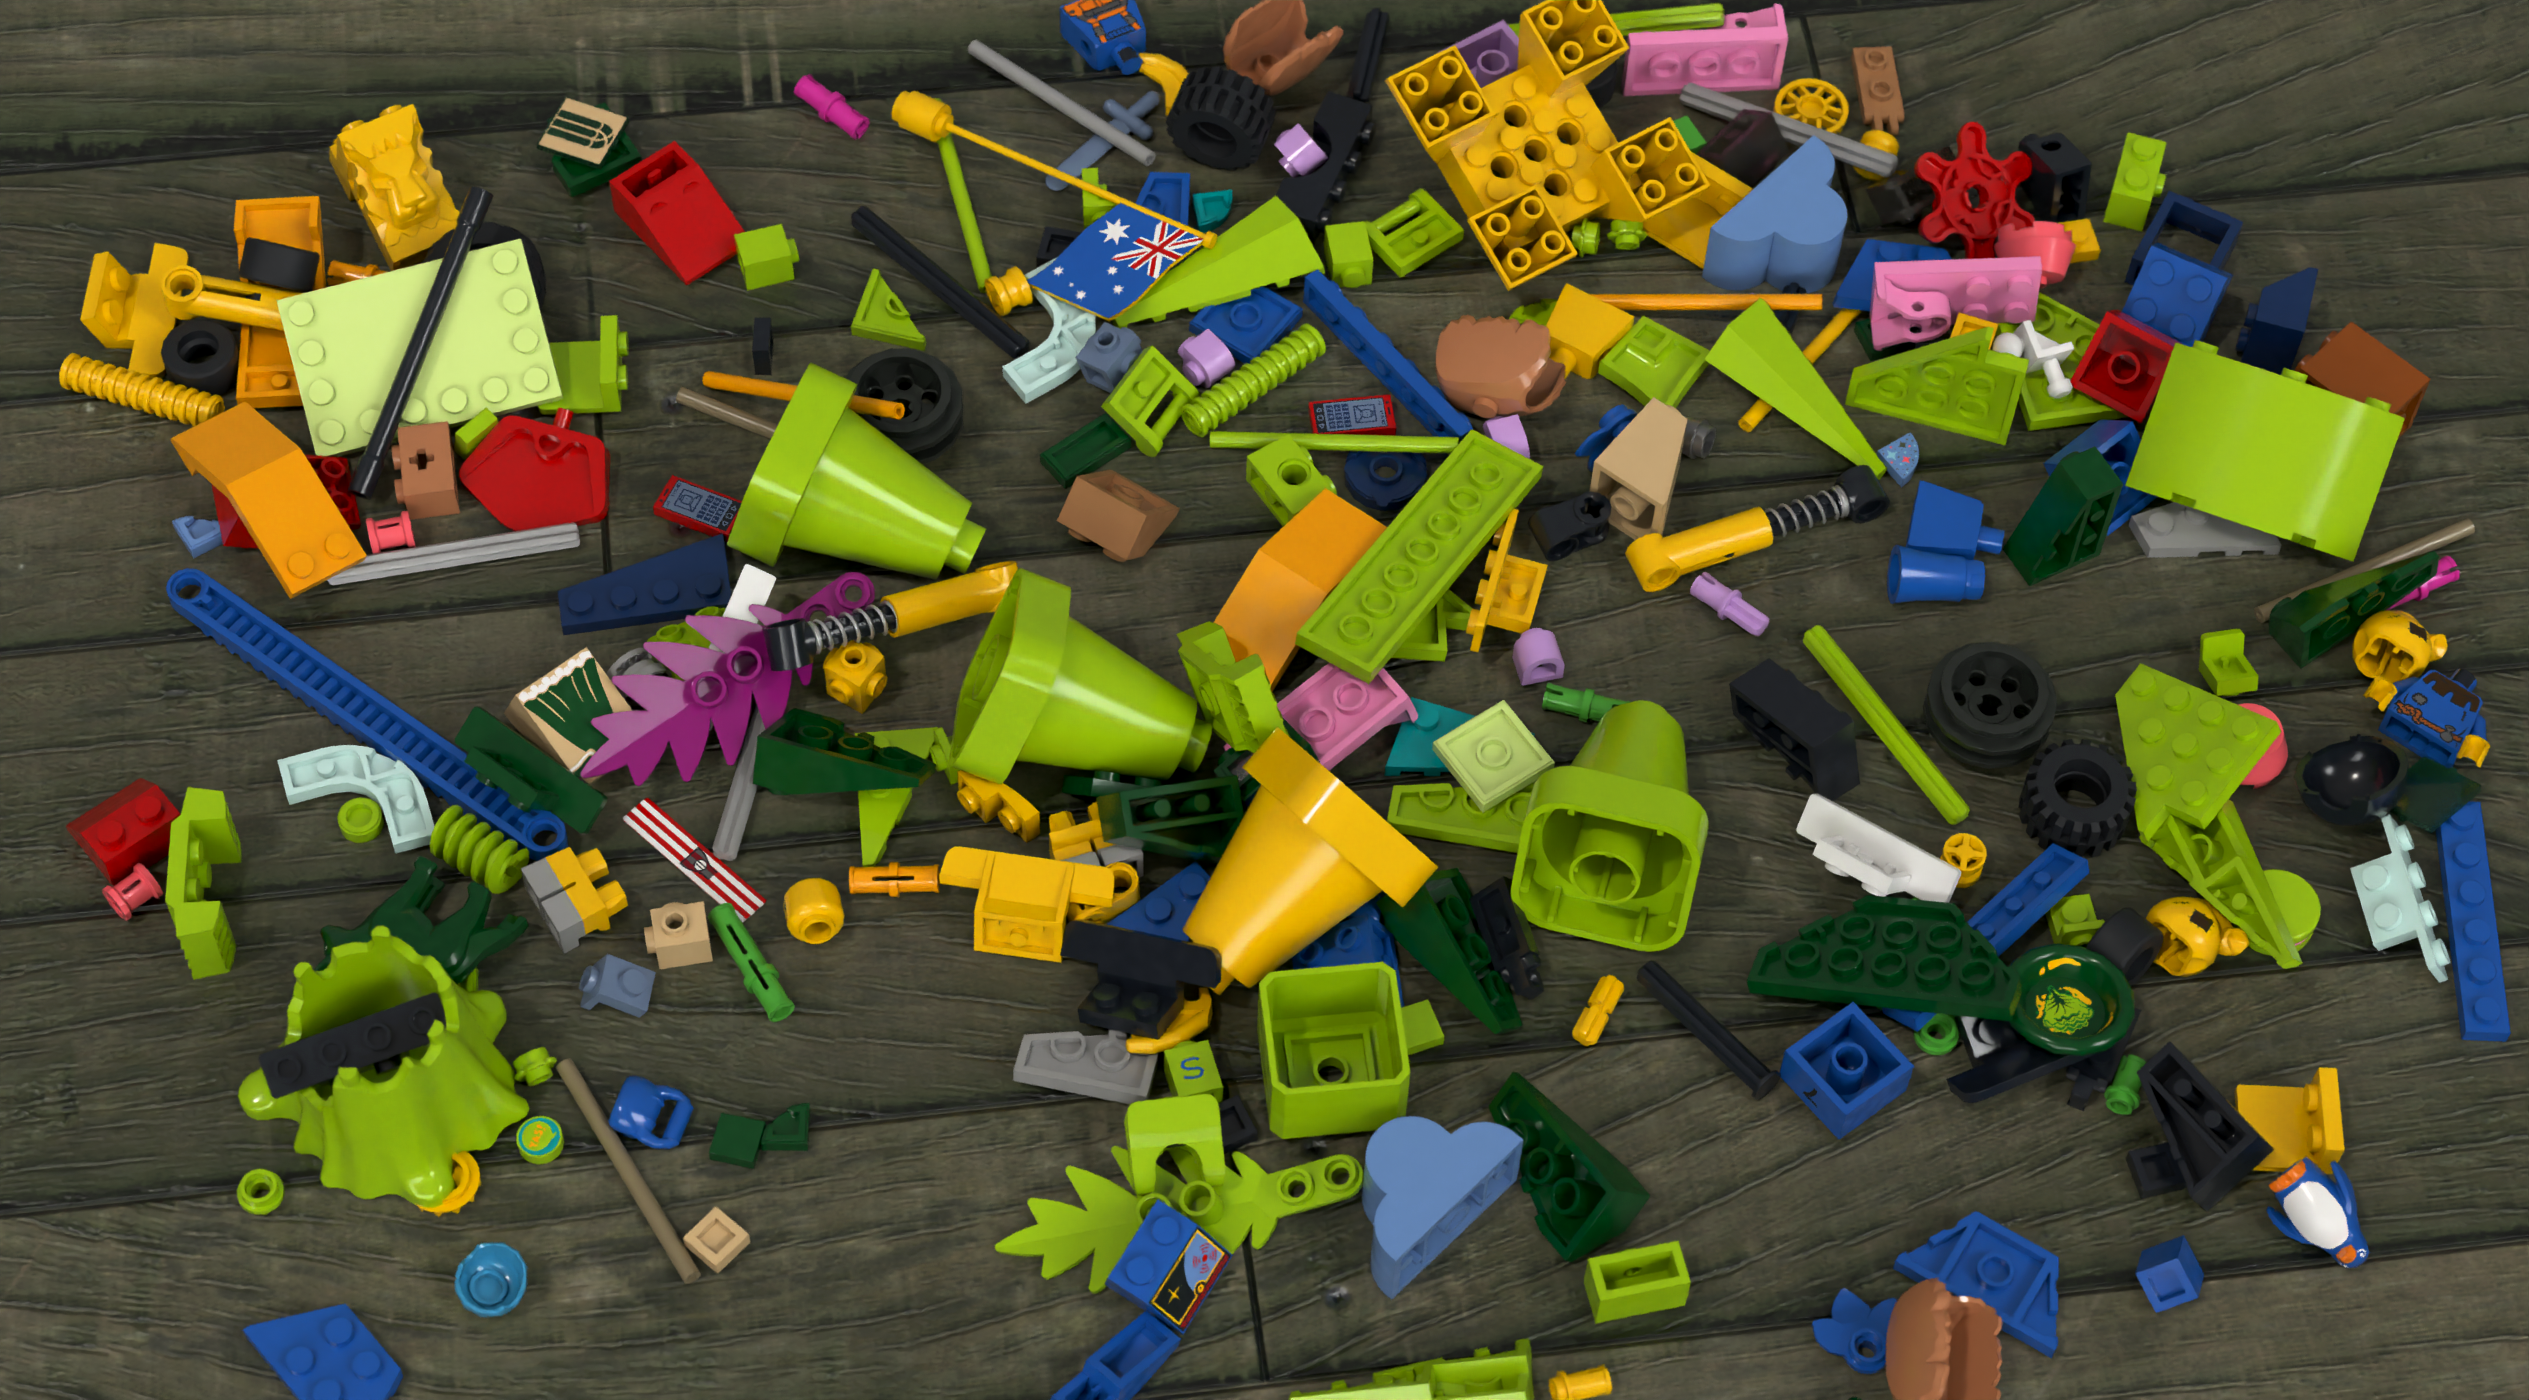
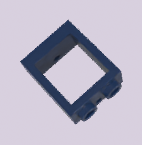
(2193, 218)

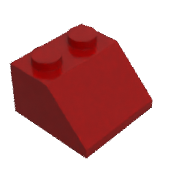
(2124, 365)
(126, 830)

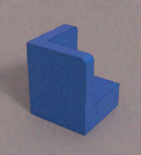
(2169, 1274)

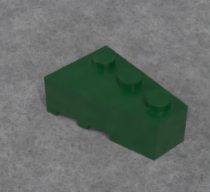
(2066, 518)
(1175, 819)

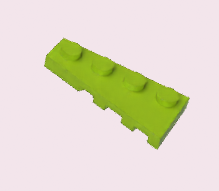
(1452, 816)

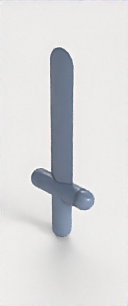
(1124, 120)

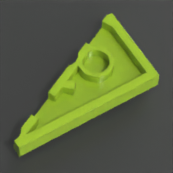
(885, 807)

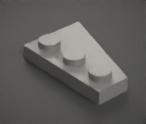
(2186, 532)
(1086, 1065)

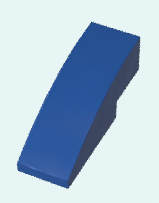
(1123, 1362)

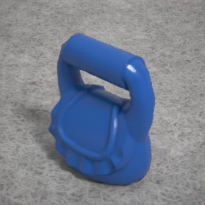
(639, 1108)

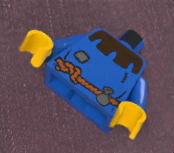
(2434, 715)

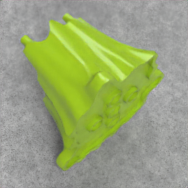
(406, 1124)

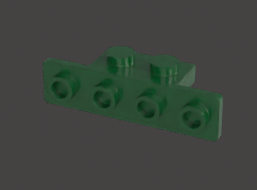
(527, 772)

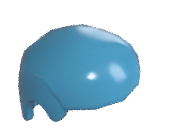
(491, 1279)

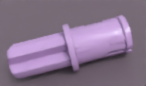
(1729, 604)

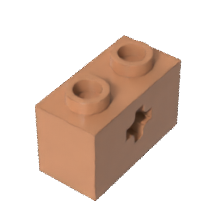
(427, 470)

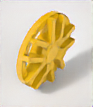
(1812, 107)

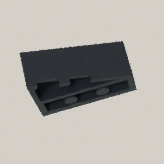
(1800, 726)
(2202, 1127)

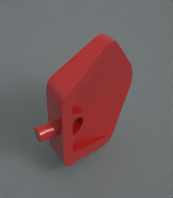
(539, 473)

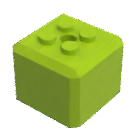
(1339, 1020)

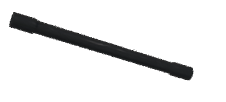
(372, 460)

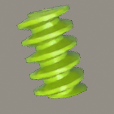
(477, 851)

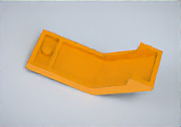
(265, 364)
(273, 495)
(1293, 578)

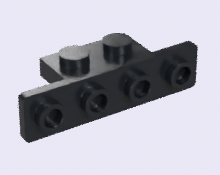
(363, 1044)

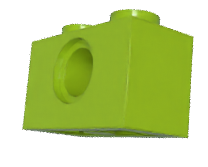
(1278, 465)

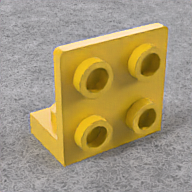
(1688, 224)
(2296, 1120)

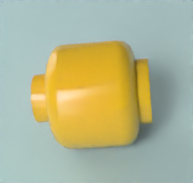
(813, 910)

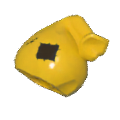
(2395, 646)
(2193, 935)

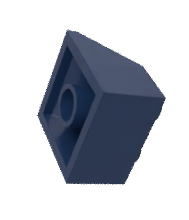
(2277, 322)

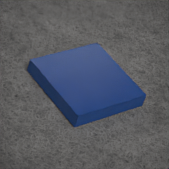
(1249, 323)

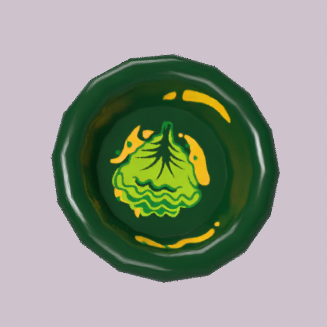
(2071, 1000)

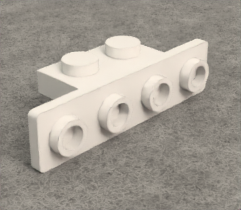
(1873, 854)

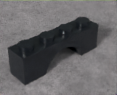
(1340, 132)

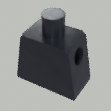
(2057, 178)

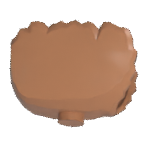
(1272, 45)
(1497, 366)
(1942, 1346)

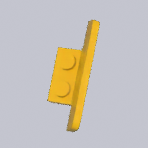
(131, 309)
(1024, 898)

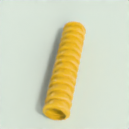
(138, 390)

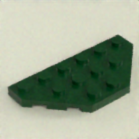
(1892, 957)

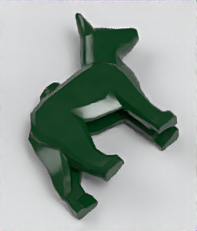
(455, 943)

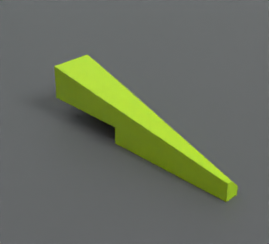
(1253, 253)
(1769, 363)
(2229, 876)
(1474, 1378)

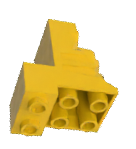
(394, 184)

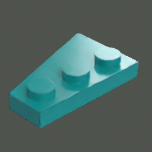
(1415, 740)

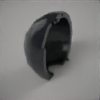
(2353, 780)

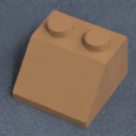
(1116, 514)

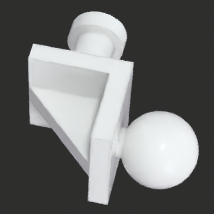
(2040, 352)

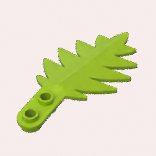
(1225, 1212)

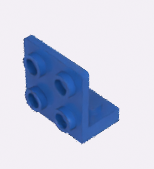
(1350, 943)

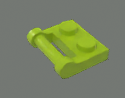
(1418, 239)
(1140, 394)

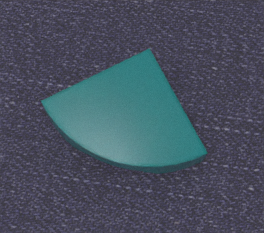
(1211, 209)

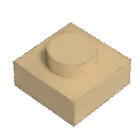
(716, 1239)

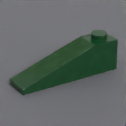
(2333, 611)
(816, 755)
(1446, 940)
(1572, 1179)

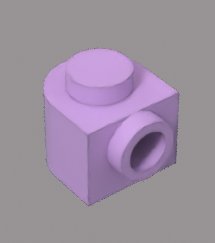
(1300, 152)
(1205, 359)
(1508, 432)
(1537, 648)

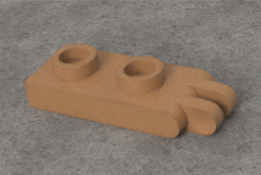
(1878, 88)

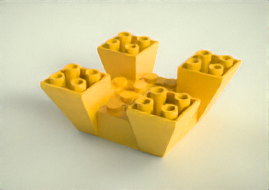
(1545, 99)

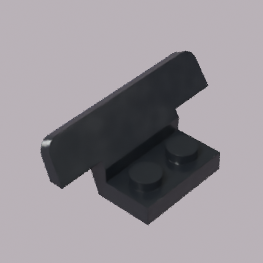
(1138, 975)
(2001, 1059)

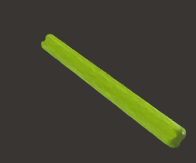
(1664, 19)
(1886, 725)

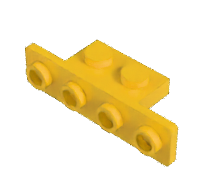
(1512, 589)

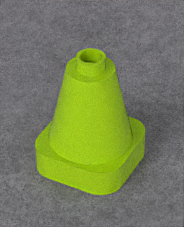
(849, 492)
(1067, 697)
(1615, 836)

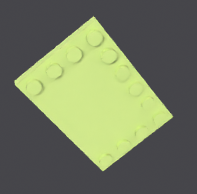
(483, 355)

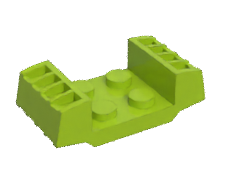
(1229, 693)
(198, 839)

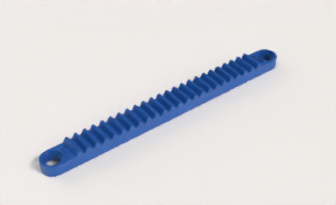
(357, 709)

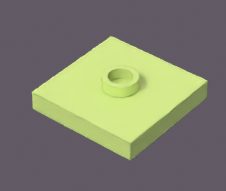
(1493, 755)

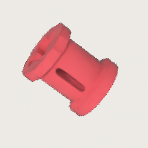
(390, 532)
(132, 891)

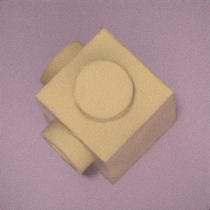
(679, 935)

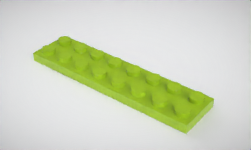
(1419, 556)

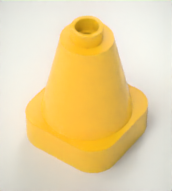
(1297, 865)

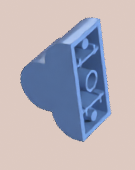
(1782, 229)
(1429, 1188)

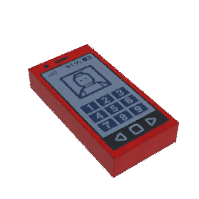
(1353, 416)
(697, 507)

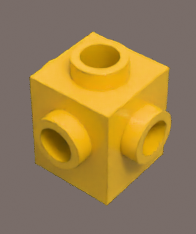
(855, 674)

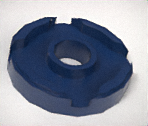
(1382, 492)

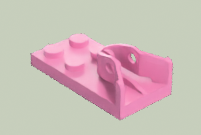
(1713, 58)
(1935, 291)
(1343, 712)

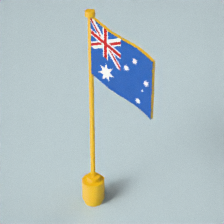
(1111, 259)

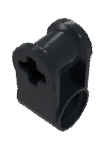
(1570, 528)

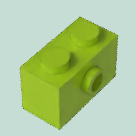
(2136, 182)
(1636, 1281)

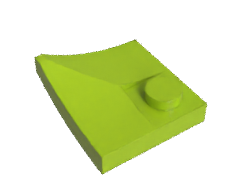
(1654, 363)

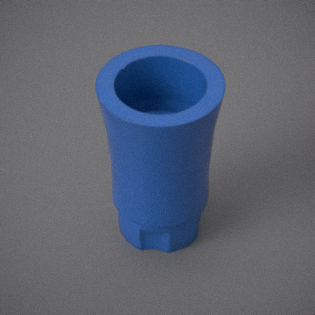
(1932, 576)

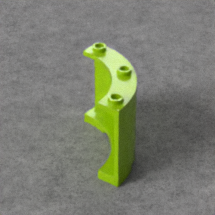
(2265, 450)

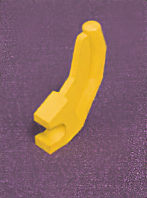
(1165, 72)
(1188, 1024)

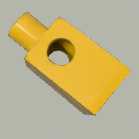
(1584, 331)

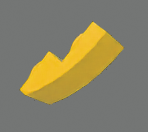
(995, 799)

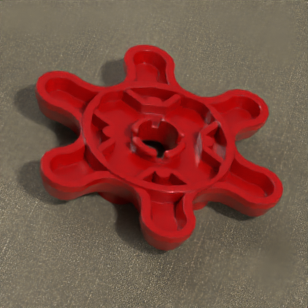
(1989, 177)

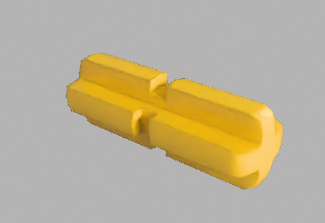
(1595, 1018)

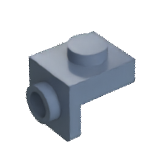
(617, 985)

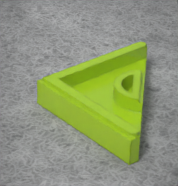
(884, 317)

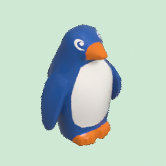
(2320, 1211)

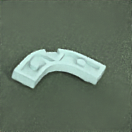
(1055, 358)
(366, 773)

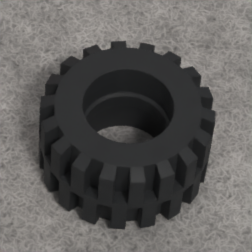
(1221, 118)
(2082, 770)

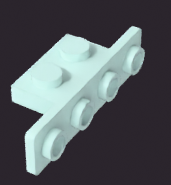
(2394, 901)

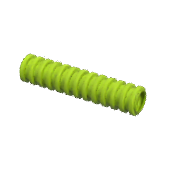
(1253, 380)

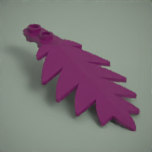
(713, 688)

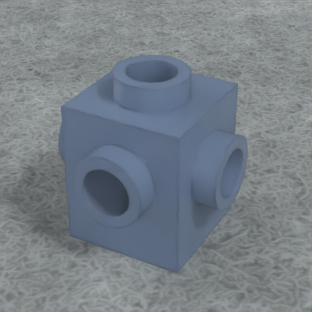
(1108, 356)

